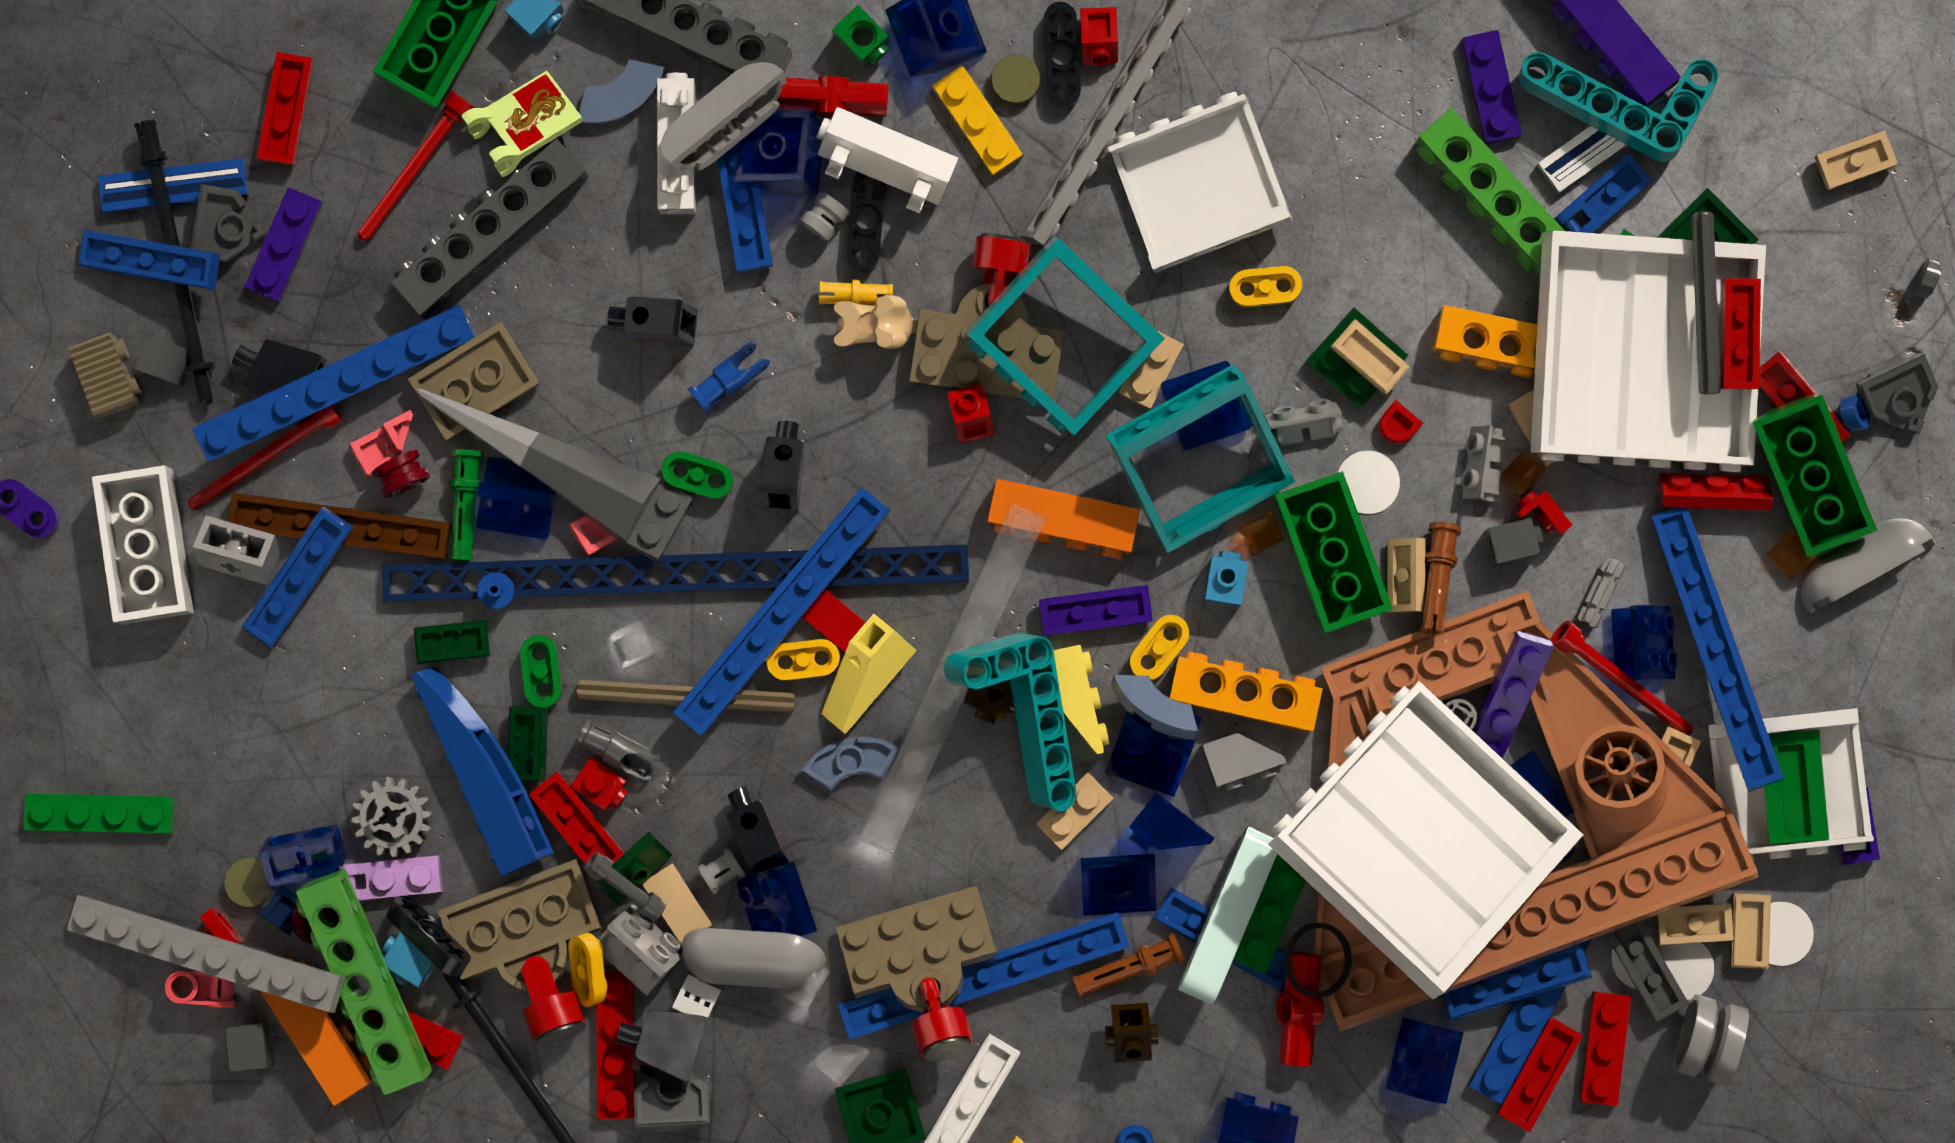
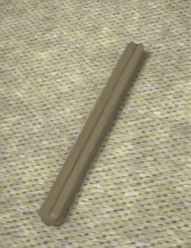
(674, 695)

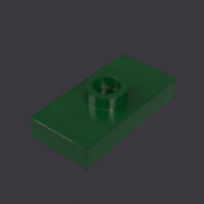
(452, 642)
(528, 742)
(637, 864)

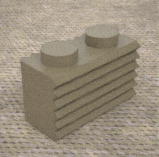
(105, 375)

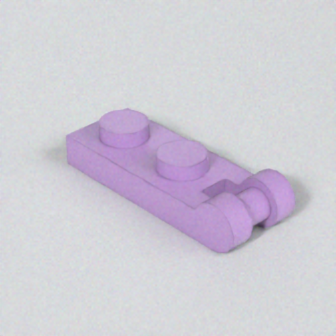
(397, 877)

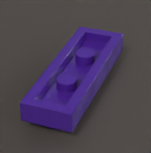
(1491, 87)
(284, 244)
(1095, 610)

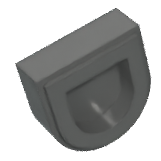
(1927, 279)

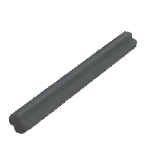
(1706, 303)

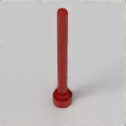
(453, 111)
(321, 419)
(1570, 639)

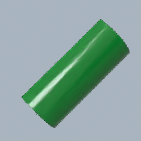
(432, 46)
(1814, 474)
(1332, 552)

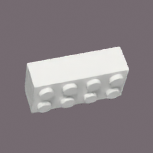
(142, 545)

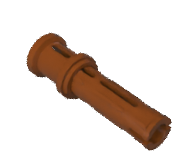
(1440, 561)
(1146, 961)

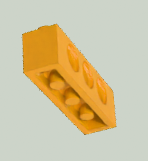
(1451, 346)
(1299, 715)

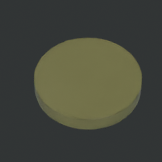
(1015, 78)
(247, 883)

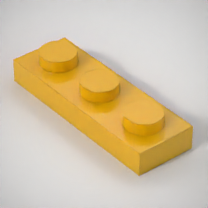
(977, 120)

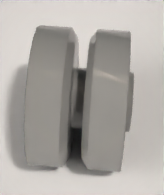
(1711, 1040)

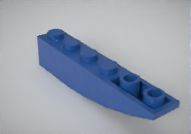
(485, 776)

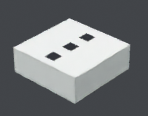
(696, 997)

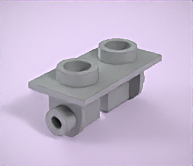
(1317, 418)
(1483, 447)

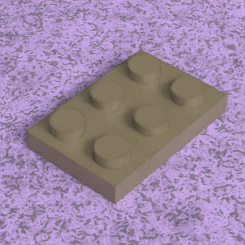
(478, 374)

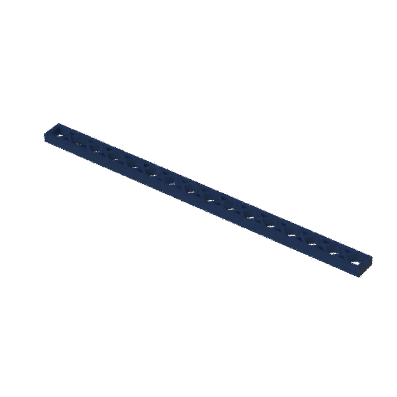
(666, 586)

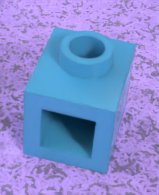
(535, 16)
(1226, 579)
(406, 961)

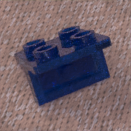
(1214, 426)
(514, 501)
(1644, 642)
(777, 901)
(1424, 1061)

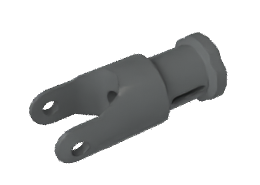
(614, 749)

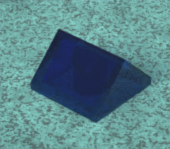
(1118, 884)

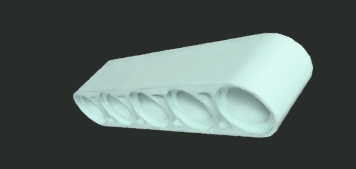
(1228, 916)

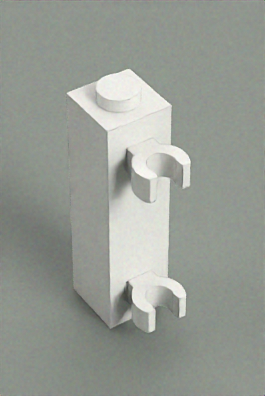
(885, 157)
(674, 187)

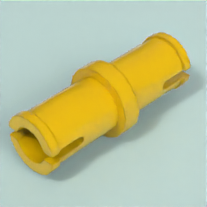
(853, 292)

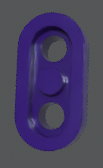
(25, 506)

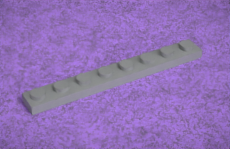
(1100, 130)
(206, 953)

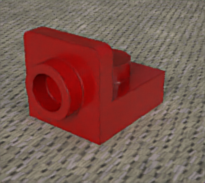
(1099, 36)
(971, 413)
(1550, 515)
(600, 785)
(219, 926)

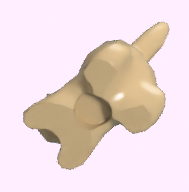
(884, 323)

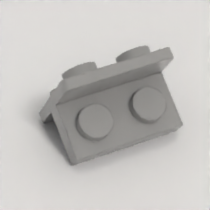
(640, 949)

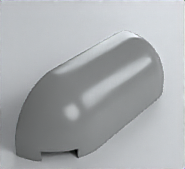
(723, 116)
(1862, 561)
(751, 957)

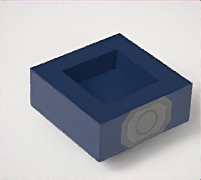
(278, 908)

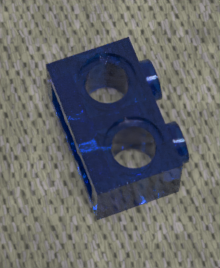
(303, 855)

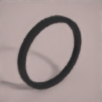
(1347, 960)

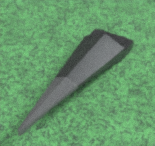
(618, 498)

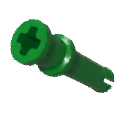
(465, 487)

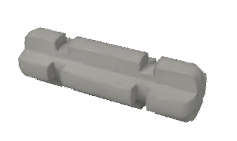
(1600, 592)

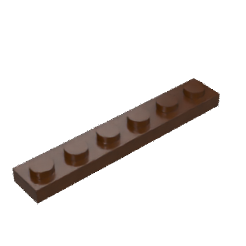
(370, 529)

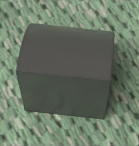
(162, 360)

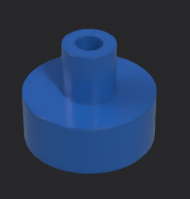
(1853, 413)
(504, 594)

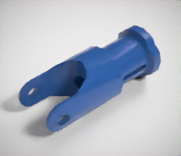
(727, 378)

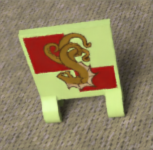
(524, 120)

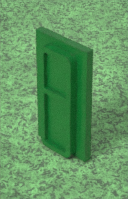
(1797, 804)

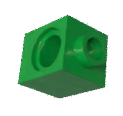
(858, 21)

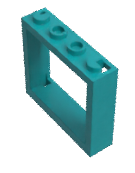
(1009, 371)
(1177, 414)

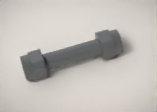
(648, 905)

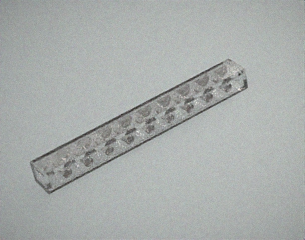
(943, 698)

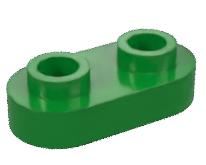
(698, 475)
(540, 672)

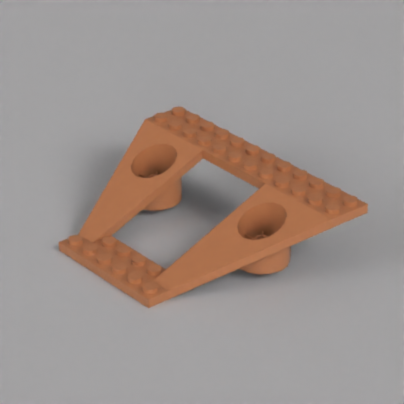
(1642, 851)

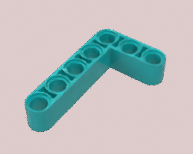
(1621, 106)
(1029, 706)

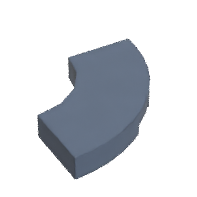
(622, 96)
(1165, 714)
(850, 758)

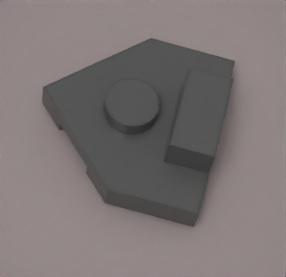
(223, 222)
(1900, 392)
(668, 1109)

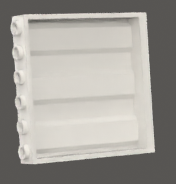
(1623, 355)
(1424, 839)

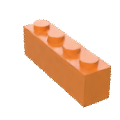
(1069, 518)
(324, 1046)

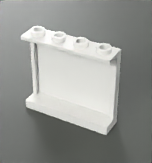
(1199, 181)
(1843, 783)

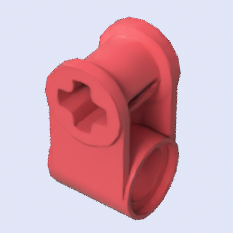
(204, 992)

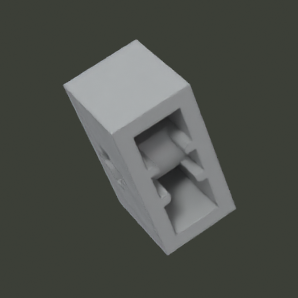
(236, 550)

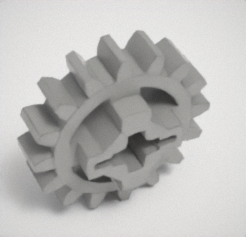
(384, 802)

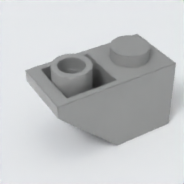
(1239, 757)

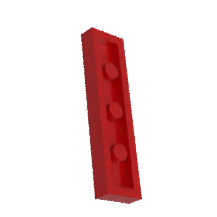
(614, 1061)

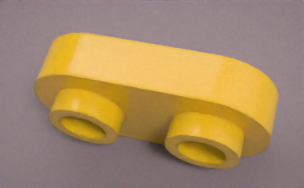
(1264, 285)
(1158, 647)
(803, 659)
(587, 969)

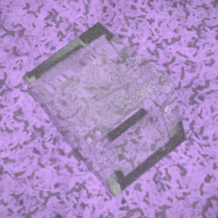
(633, 645)
(807, 990)
(840, 1060)

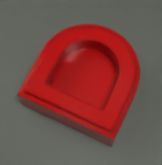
(1398, 424)

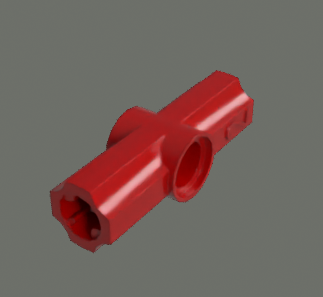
(832, 92)
(1300, 1012)

